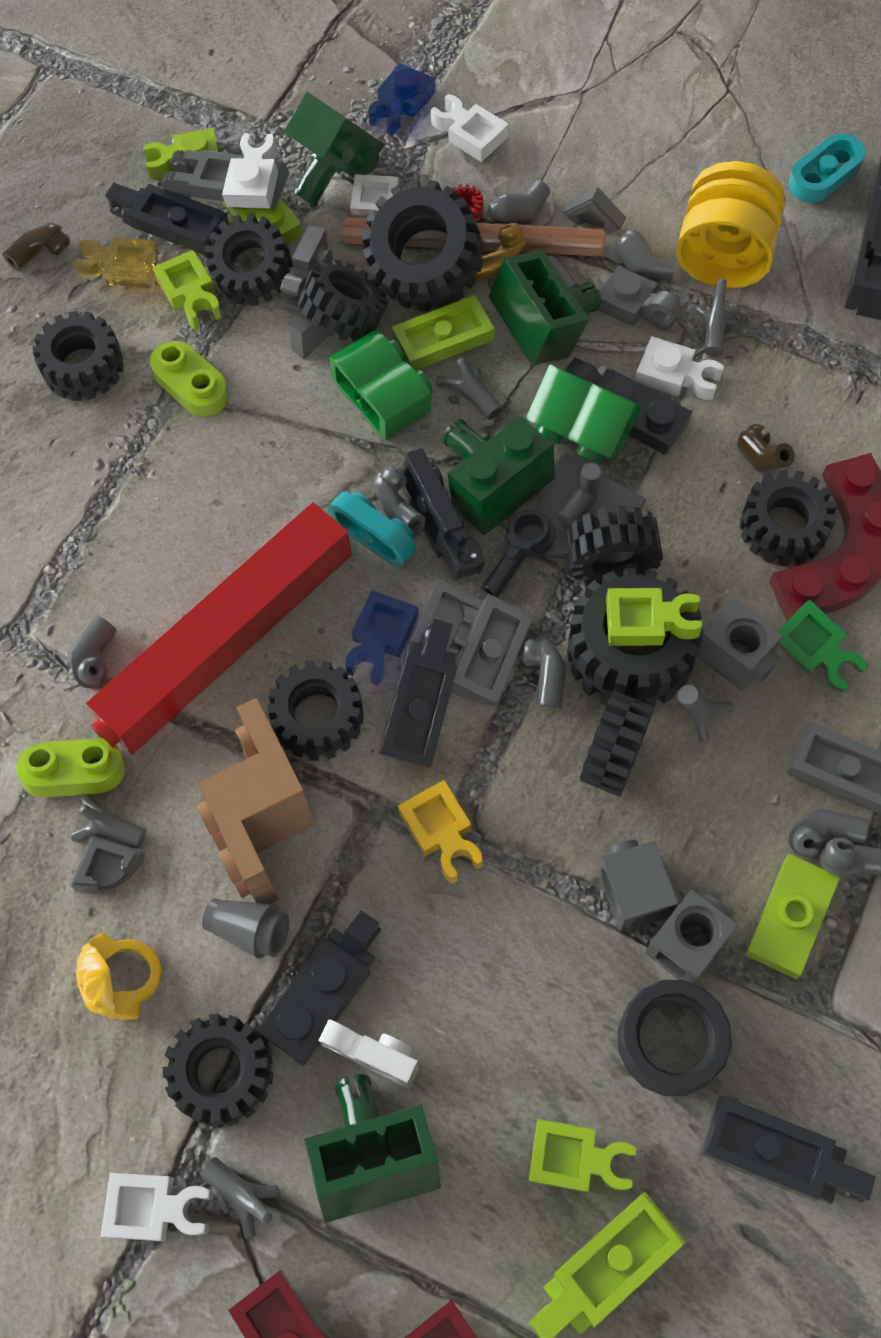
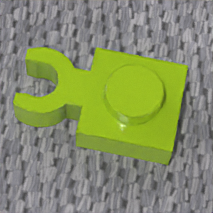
(159, 155)
(188, 286)
(642, 618)
(567, 1158)

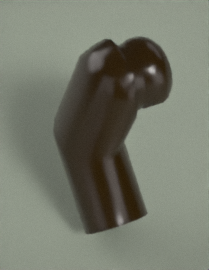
(33, 242)
(761, 457)

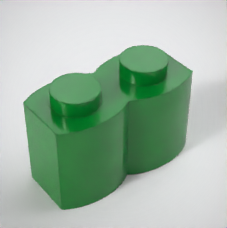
(381, 383)
(583, 414)

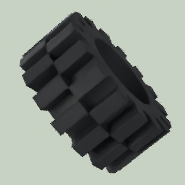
(236, 240)
(342, 300)
(795, 495)
(614, 543)
(616, 743)
(193, 1046)

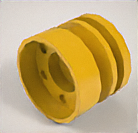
(731, 224)

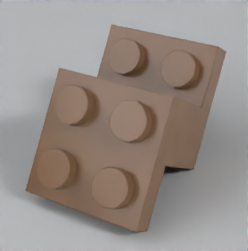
(253, 805)

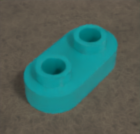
(826, 167)
(385, 537)

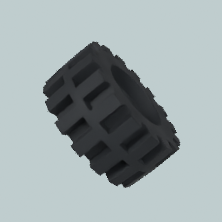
(71, 335)
(310, 682)

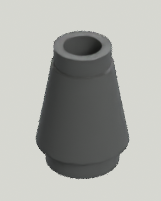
(248, 925)

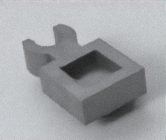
(311, 249)

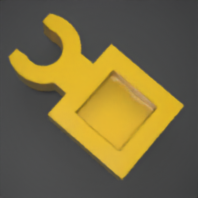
(438, 824)

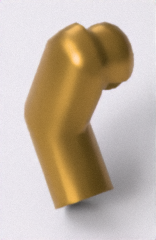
(512, 244)

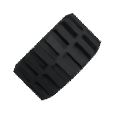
(405, 216)
(611, 670)

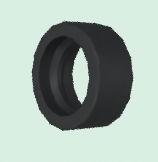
(713, 1019)

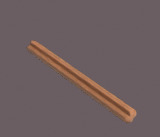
(550, 239)

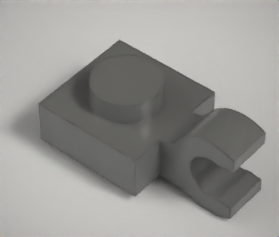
(634, 296)

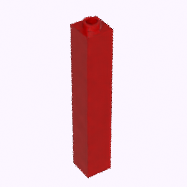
(219, 629)

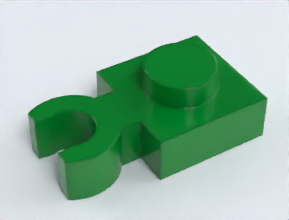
(813, 640)

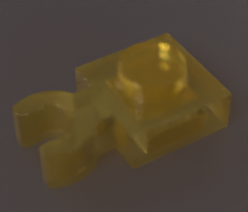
(122, 264)

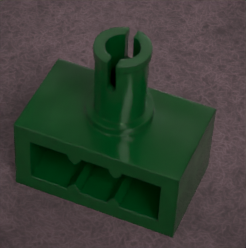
(334, 145)
(541, 307)
(498, 472)
(371, 1157)

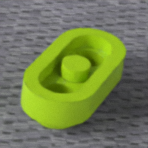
(185, 375)
(68, 768)

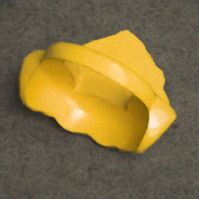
(95, 978)

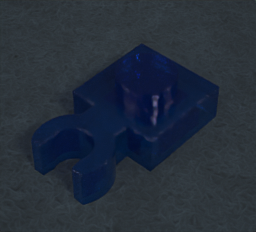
(401, 93)
(381, 629)

